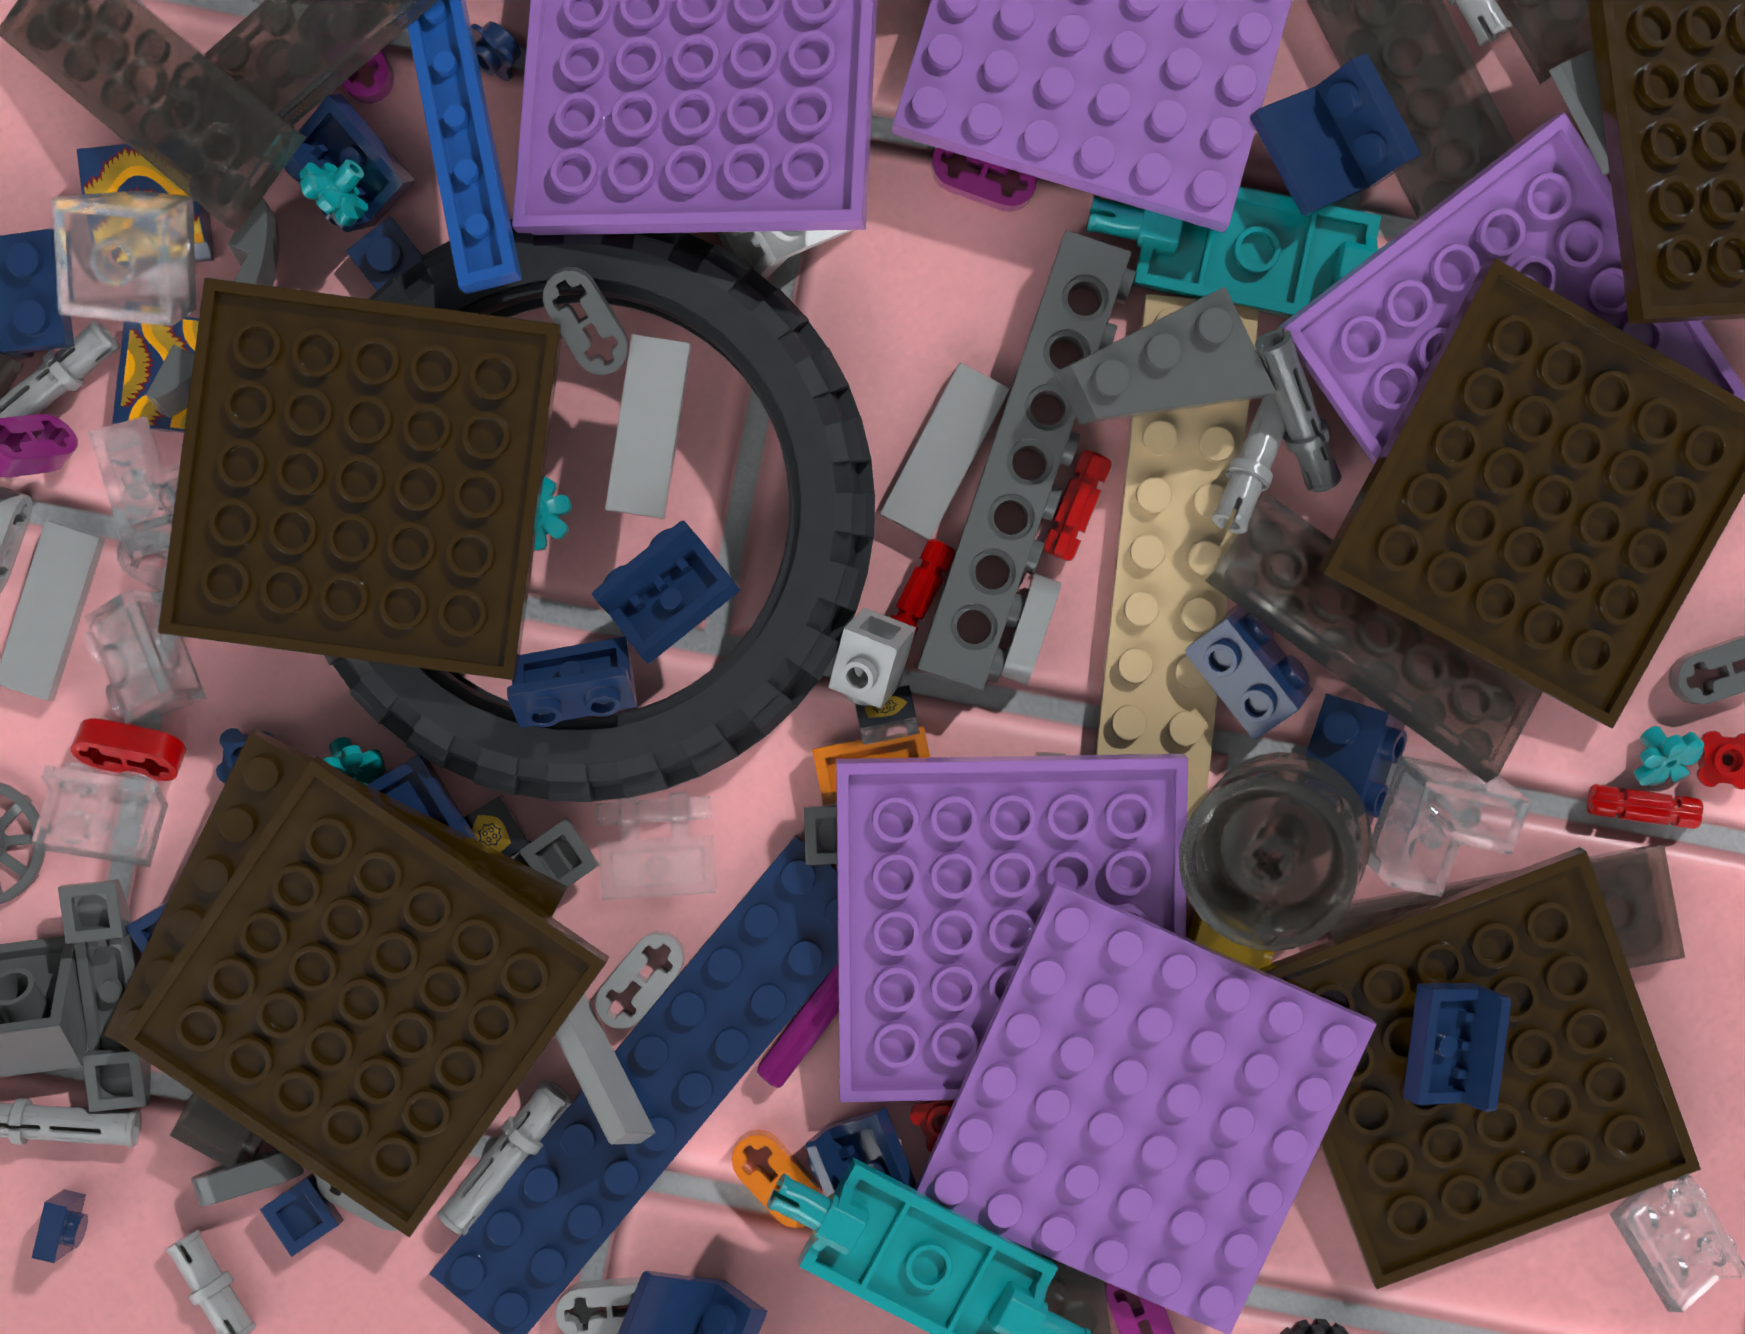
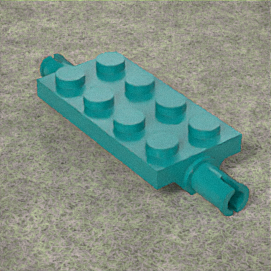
(1265, 258)
(920, 1257)

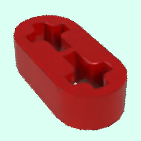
(128, 749)

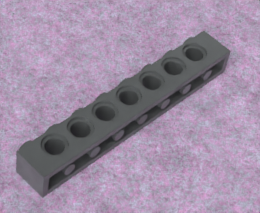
(1077, 265)

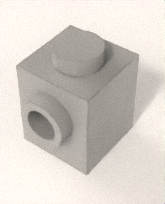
(871, 658)

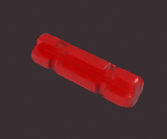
(1077, 505)
(923, 583)
(1645, 806)

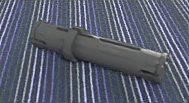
(1305, 431)

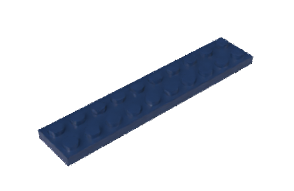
(681, 1068)

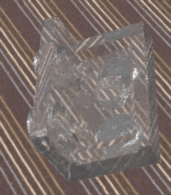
(100, 814)
(1678, 1241)

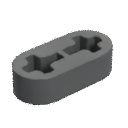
(573, 328)
(1711, 657)
(245, 1177)

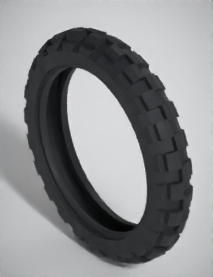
(816, 582)

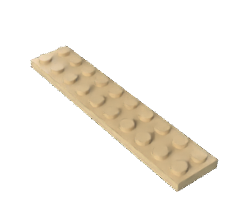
(1159, 597)

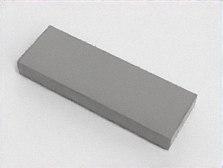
(648, 426)
(944, 451)
(49, 610)
(602, 1077)

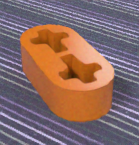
(779, 1159)

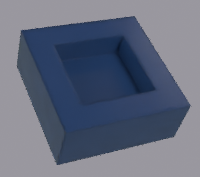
(384, 253)
(301, 1215)
(60, 1226)

